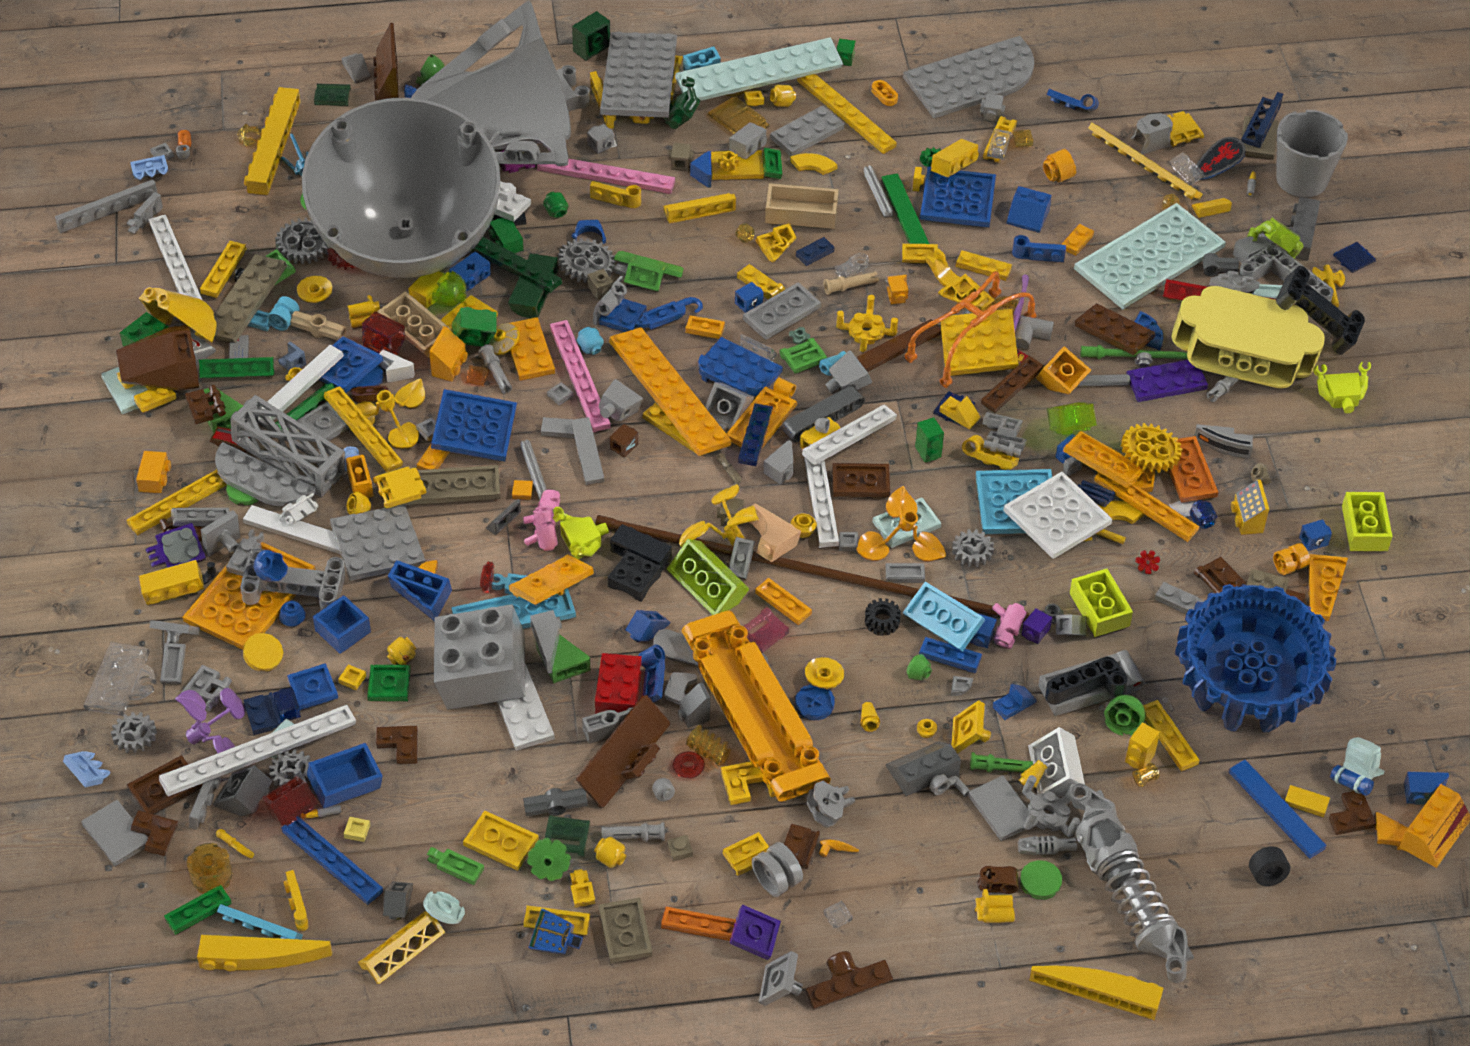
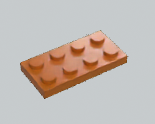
(1192, 474)

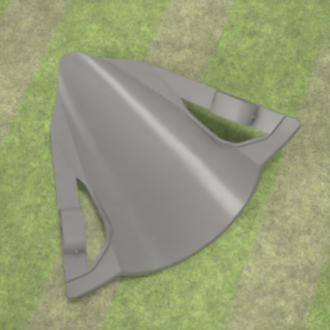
(509, 93)

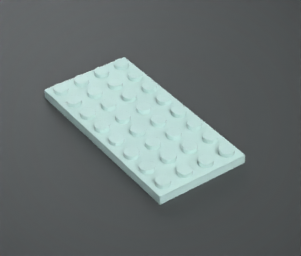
(1149, 255)

